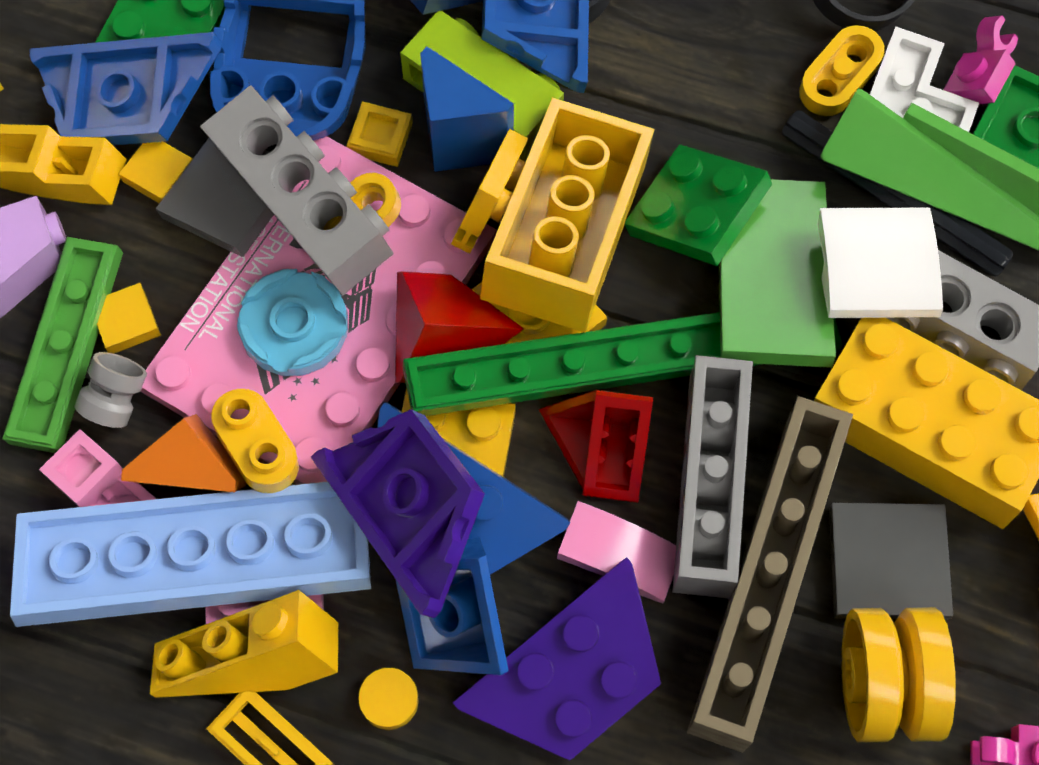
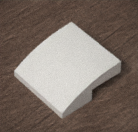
(880, 263)

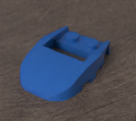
(311, 94)

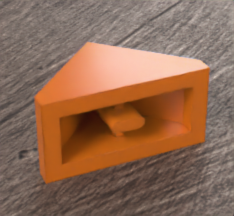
(186, 458)

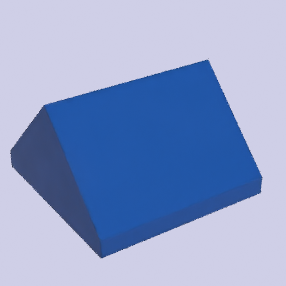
(462, 115)
(466, 630)

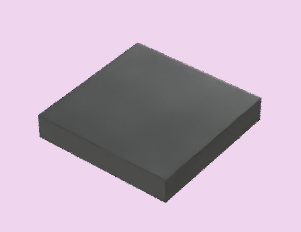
(216, 202)
(889, 557)

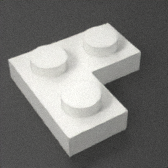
(907, 78)

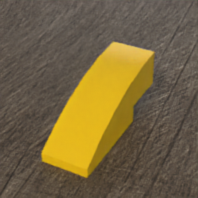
(58, 167)

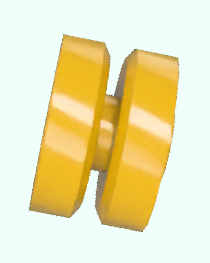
(898, 674)

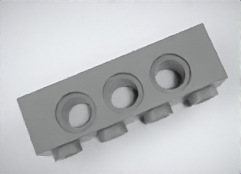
(342, 253)
(979, 303)
(713, 477)

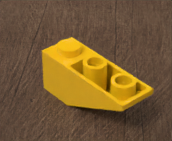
(252, 650)

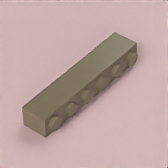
(770, 576)

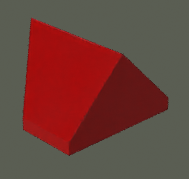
(444, 316)
(603, 440)

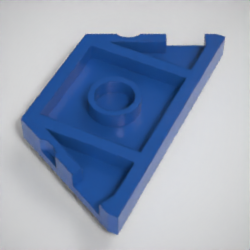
(542, 35)
(125, 87)
(509, 517)

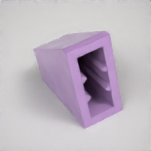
(27, 249)

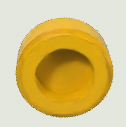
(388, 698)

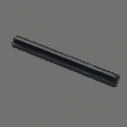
(949, 229)

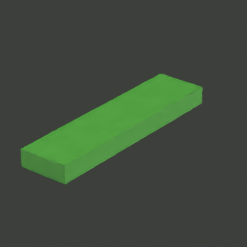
(63, 345)

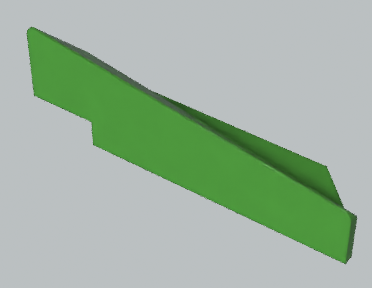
(938, 166)

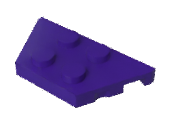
(408, 501)
(574, 671)

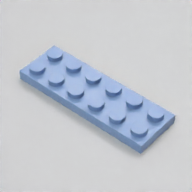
(184, 554)

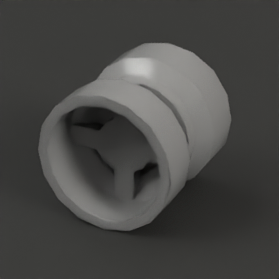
(110, 390)

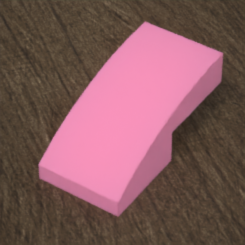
(90, 474)
(603, 540)

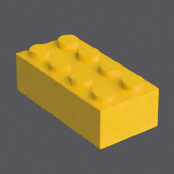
(566, 215)
(937, 419)

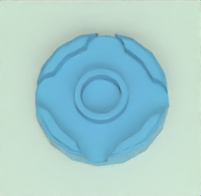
(293, 322)

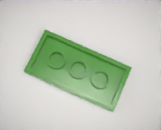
(773, 282)

